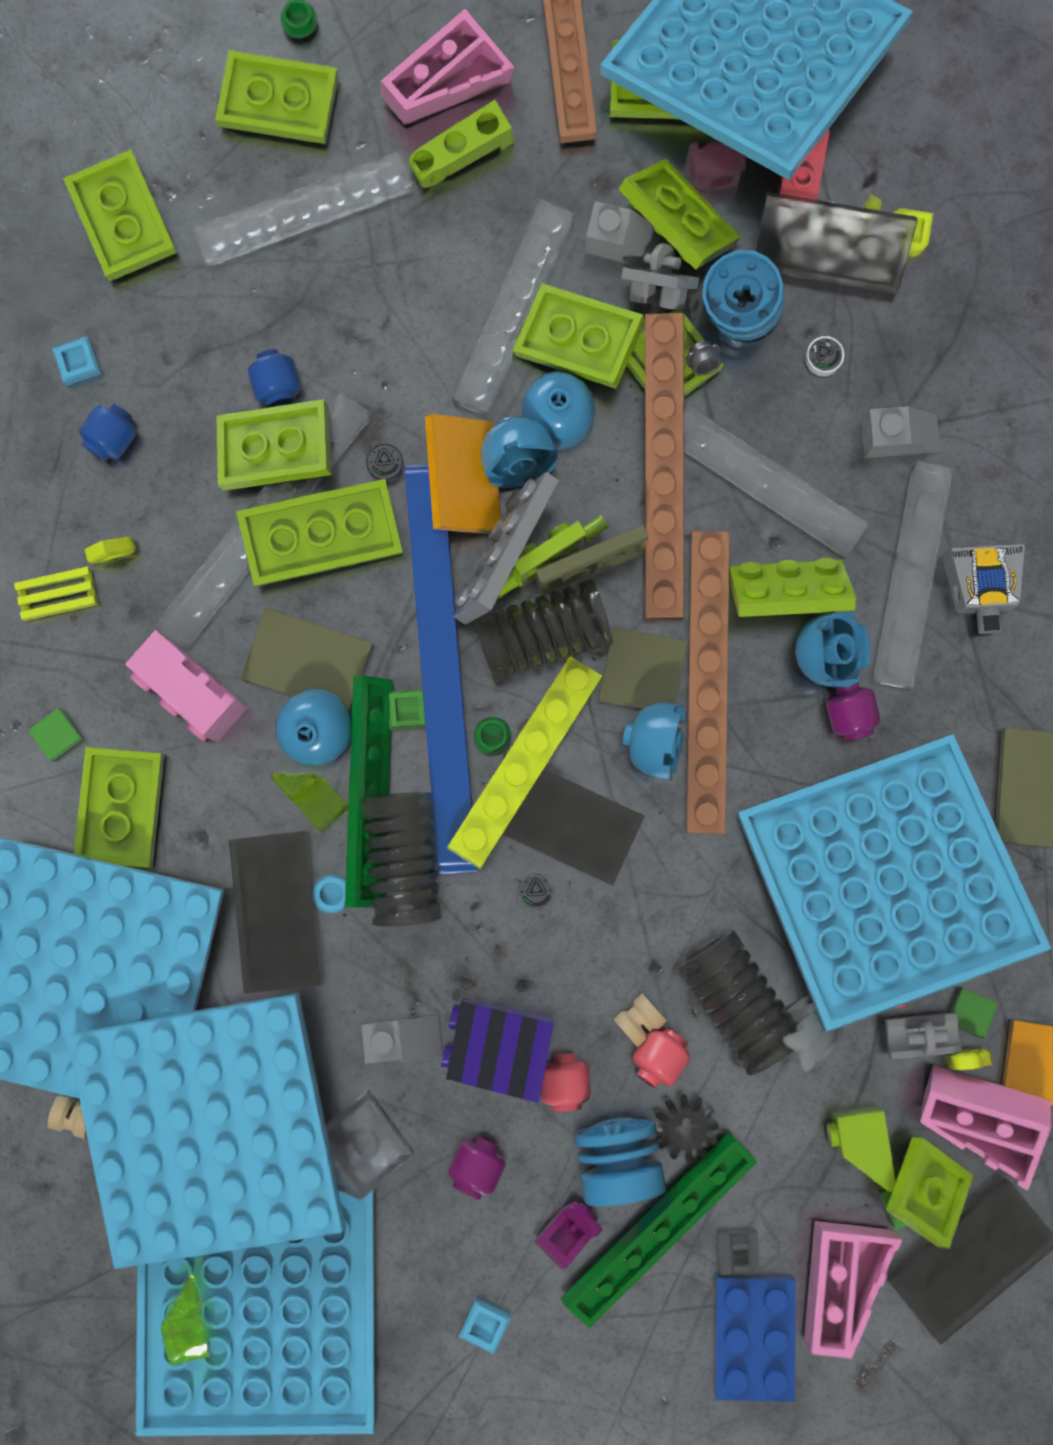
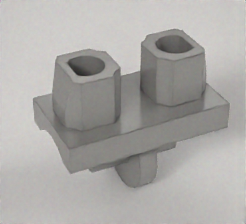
(673, 285)
(922, 1035)

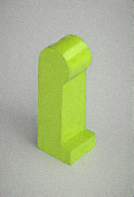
(461, 145)

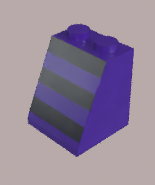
(498, 1048)

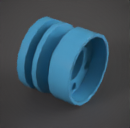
(731, 278)
(621, 1170)

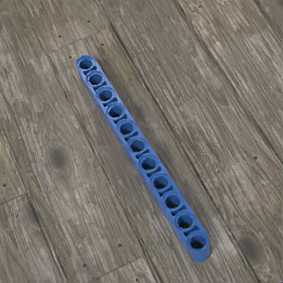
(439, 671)

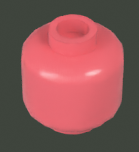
(661, 1058)
(565, 1083)

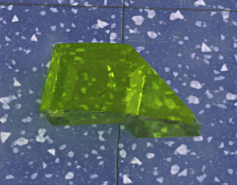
(313, 797)
(184, 1327)

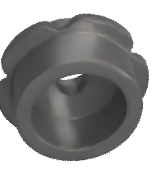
(703, 358)

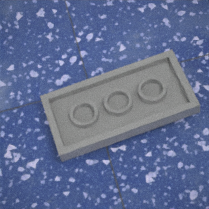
(508, 541)

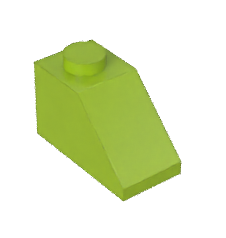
(864, 1141)

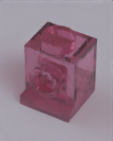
(714, 166)

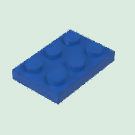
(755, 1338)

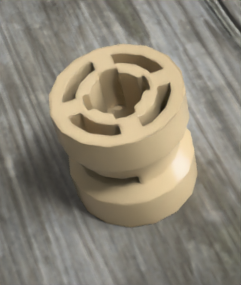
(640, 1020)
(67, 1115)

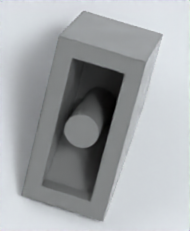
(620, 235)
(899, 432)

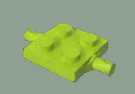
(562, 543)

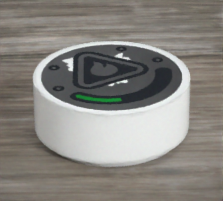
(824, 356)

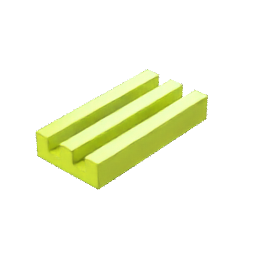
(25, 600)

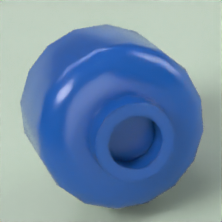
(274, 378)
(107, 431)

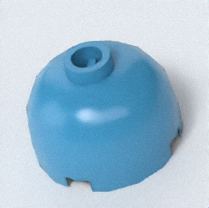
(576, 410)
(516, 451)
(833, 649)
(324, 716)
(656, 739)

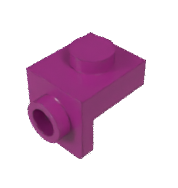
(568, 1233)

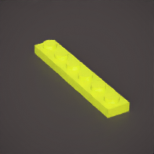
(524, 763)

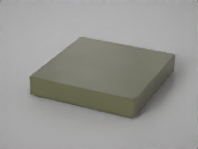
(641, 669)

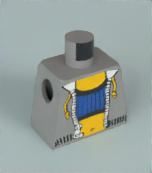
(985, 581)

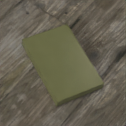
(591, 560)
(301, 656)
(1025, 788)

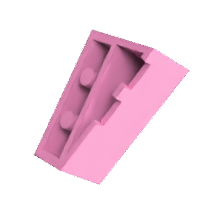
(446, 71)
(185, 688)
(988, 1119)
(843, 1283)

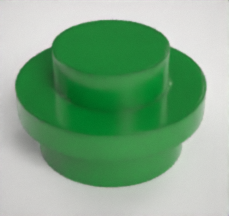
(298, 18)
(492, 735)

